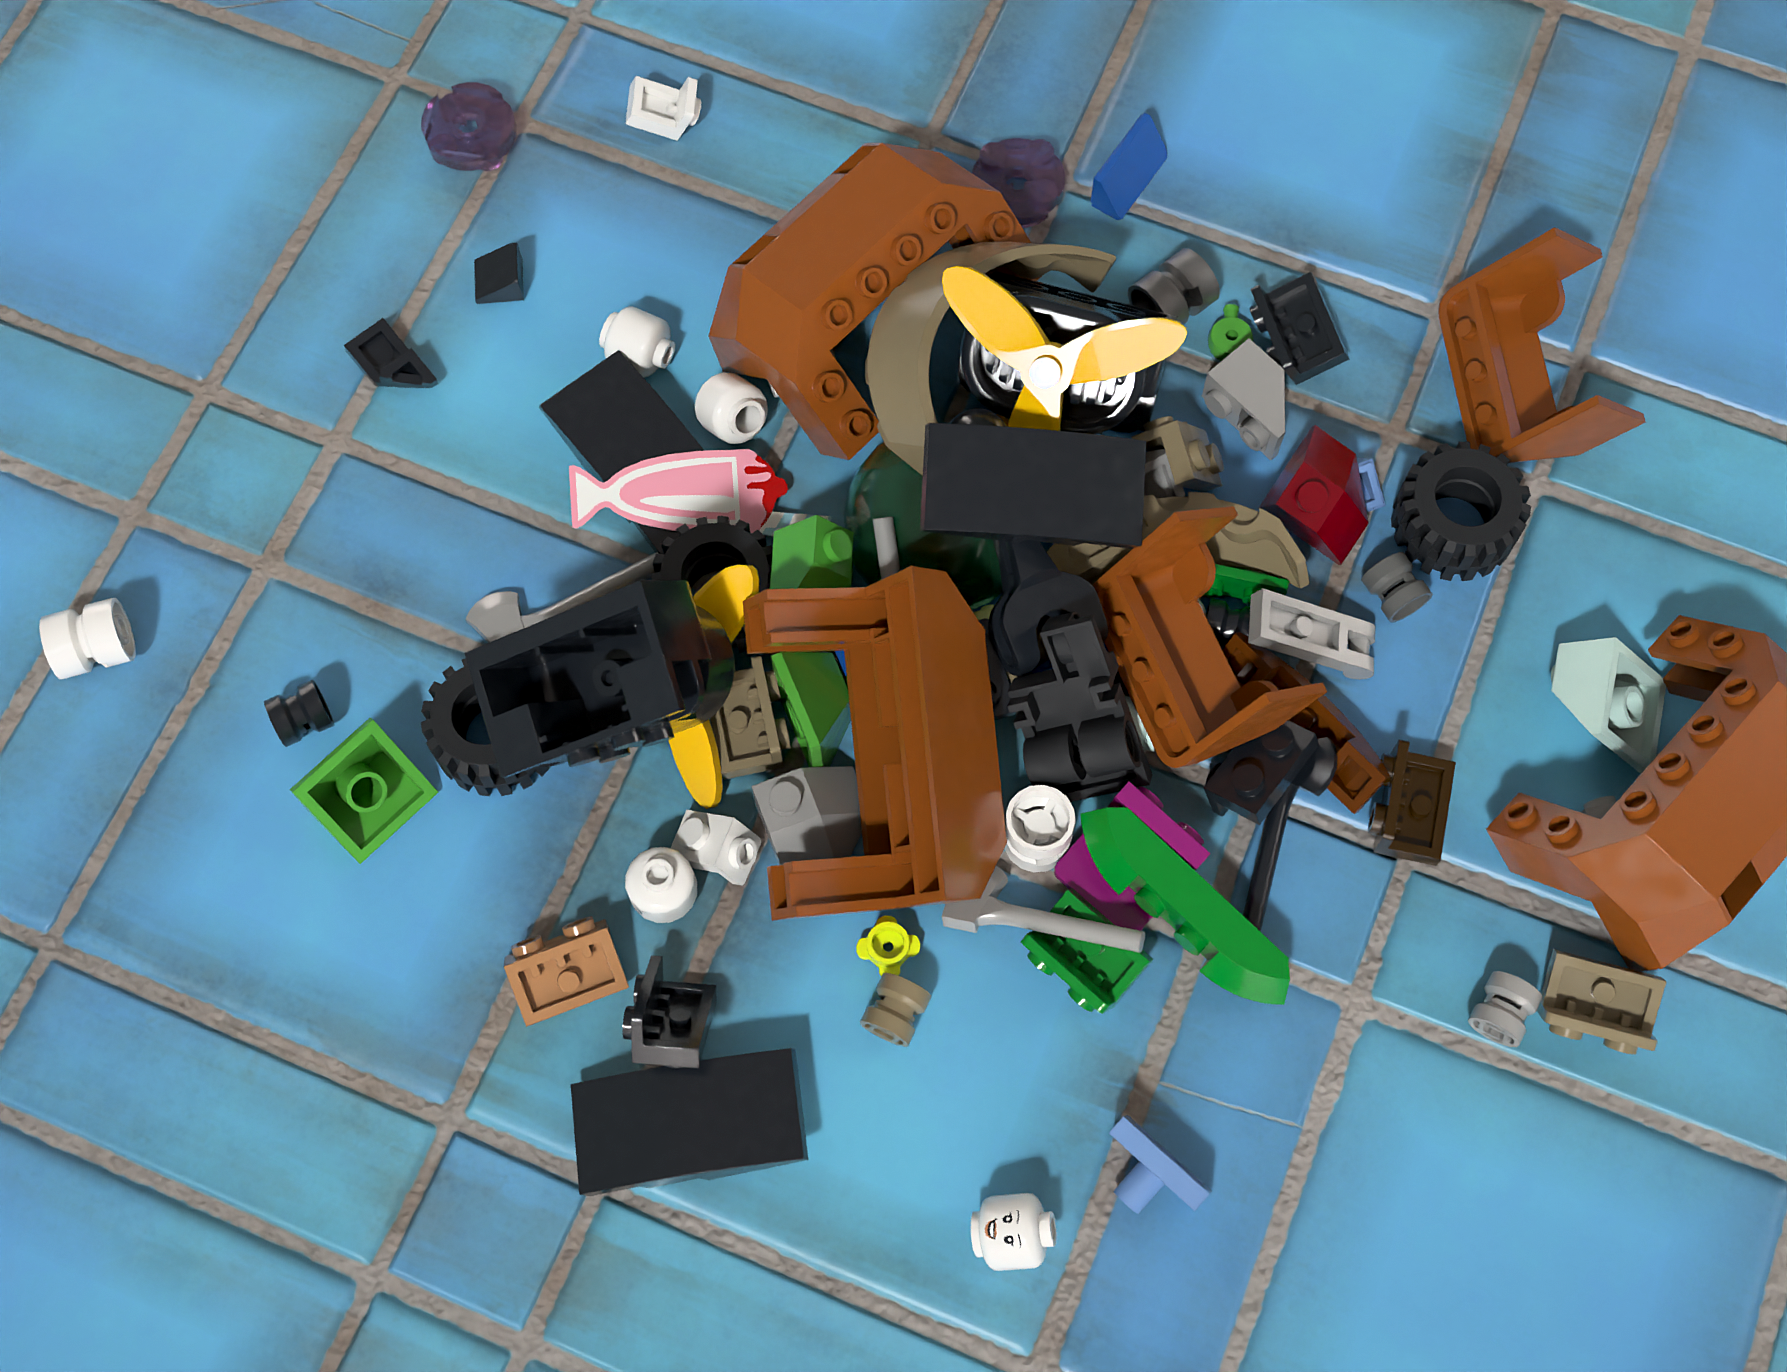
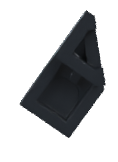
(387, 359)

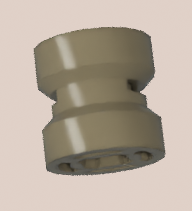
(893, 1014)

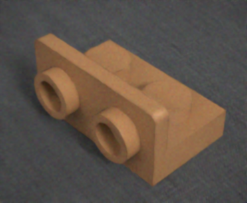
(564, 970)

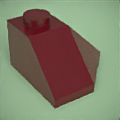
(1321, 496)

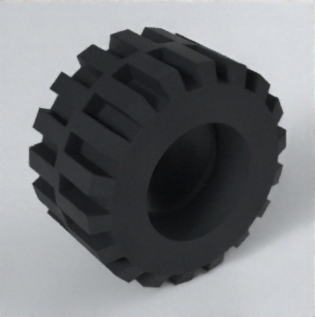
(1475, 479)
(711, 549)
(446, 728)

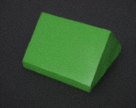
(364, 790)

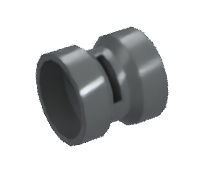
(1396, 587)

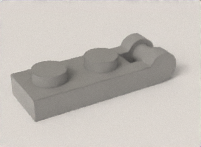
(1312, 633)

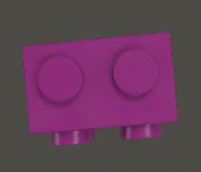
(1079, 871)

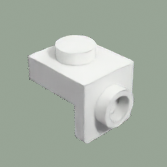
(662, 108)
(717, 845)

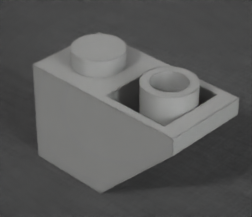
(1250, 395)

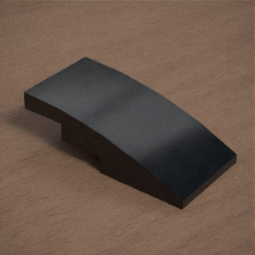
(616, 421)
(1032, 485)
(688, 1122)

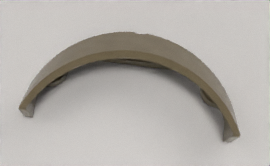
(911, 316)
(1248, 542)

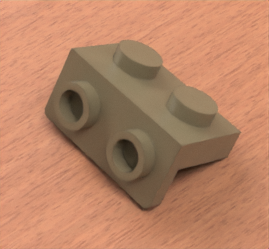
(1190, 455)
(745, 725)
(1601, 1001)

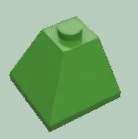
(812, 556)
(814, 701)

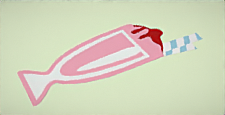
(686, 487)

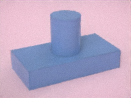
(1153, 1170)

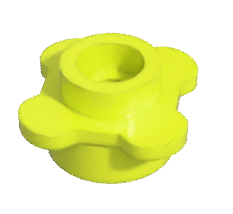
(888, 932)

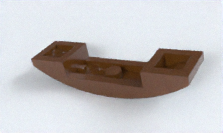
(1358, 766)

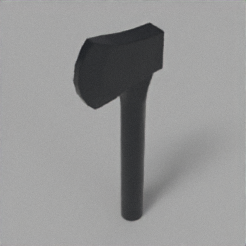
(1313, 778)

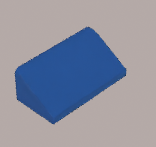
(1128, 169)

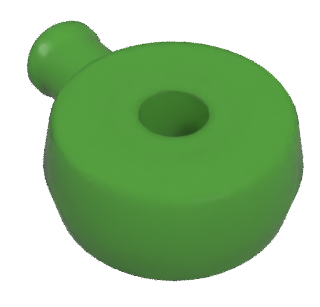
(1228, 333)

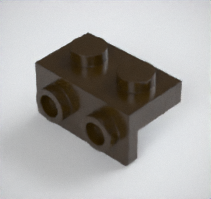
(1413, 806)

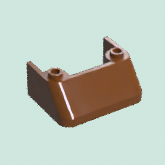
(1499, 362)
(1171, 653)

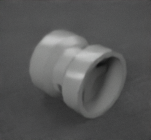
(1505, 1009)

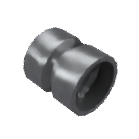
(1179, 288)

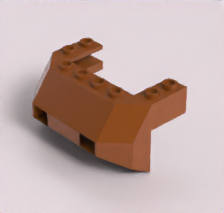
(837, 263)
(917, 741)
(1696, 823)

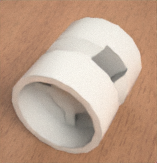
(78, 641)
(1038, 828)

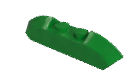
(1204, 921)

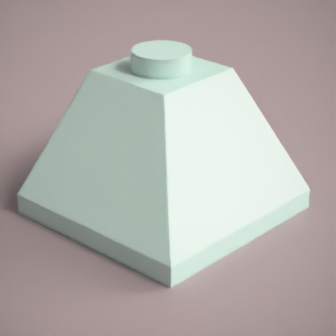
(1612, 696)

